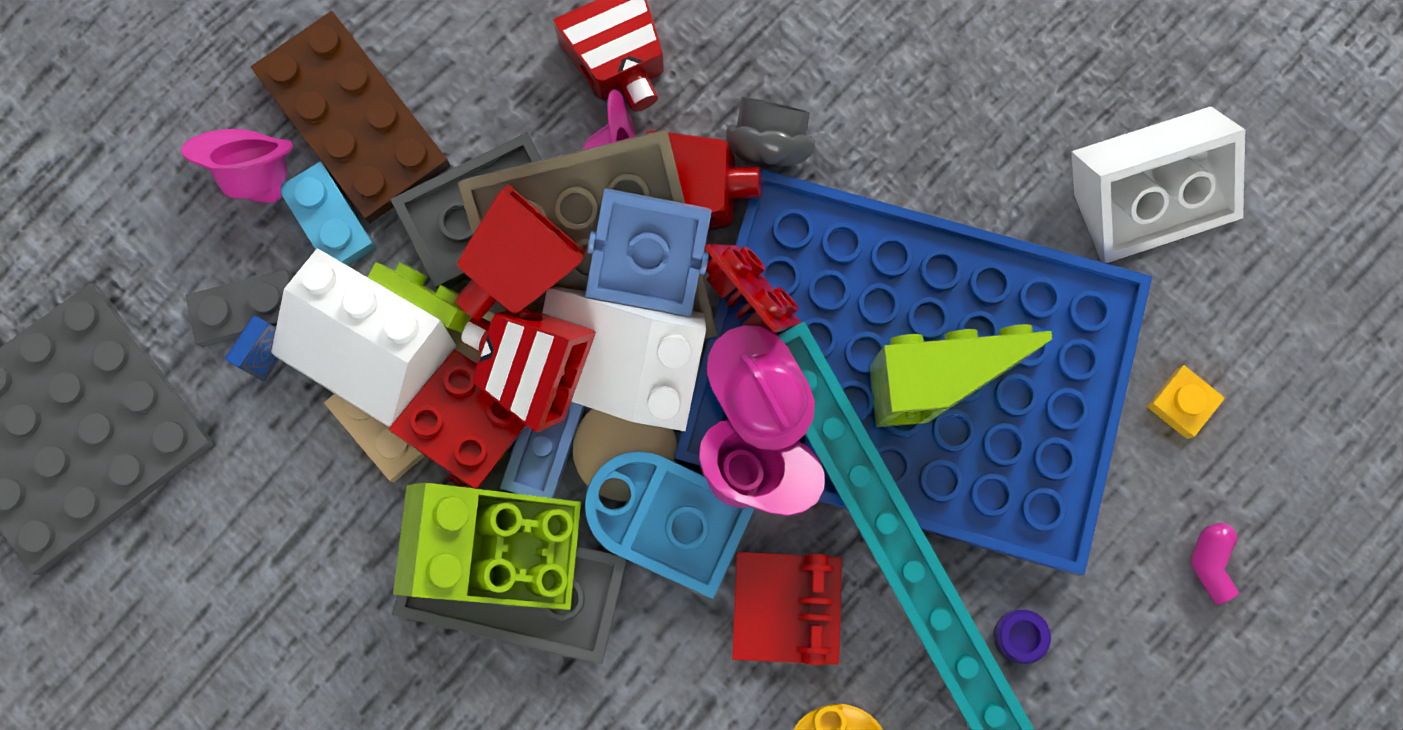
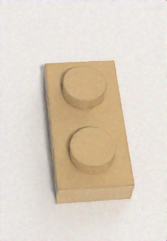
(384, 448)

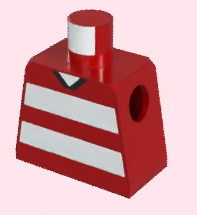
(614, 48)
(529, 363)

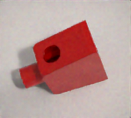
(710, 176)
(514, 256)

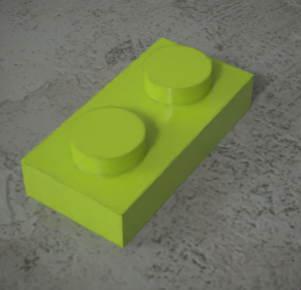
(409, 285)

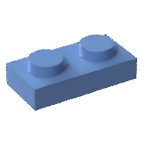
(542, 457)

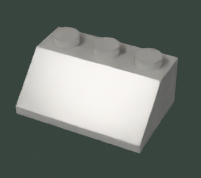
(1161, 183)
(358, 337)

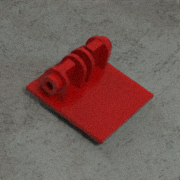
(742, 270)
(458, 423)
(787, 608)

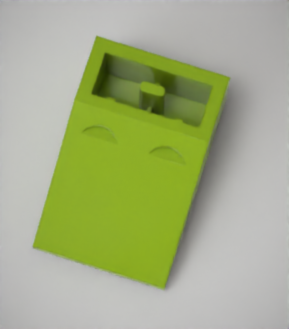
(924, 379)
(487, 546)

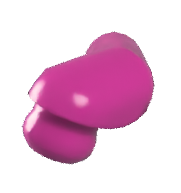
(1210, 559)

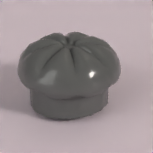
(770, 133)

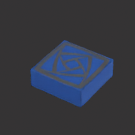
(254, 348)

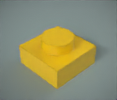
(1185, 402)

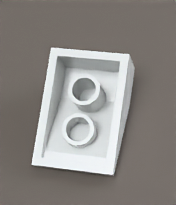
(639, 360)

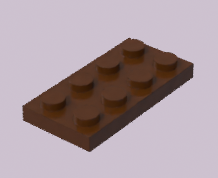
(350, 116)

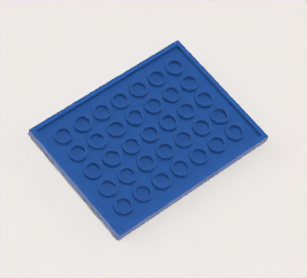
(1021, 456)

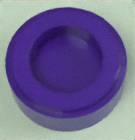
(1022, 636)

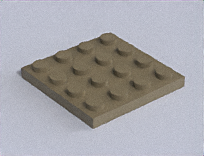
(571, 194)

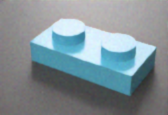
(326, 215)

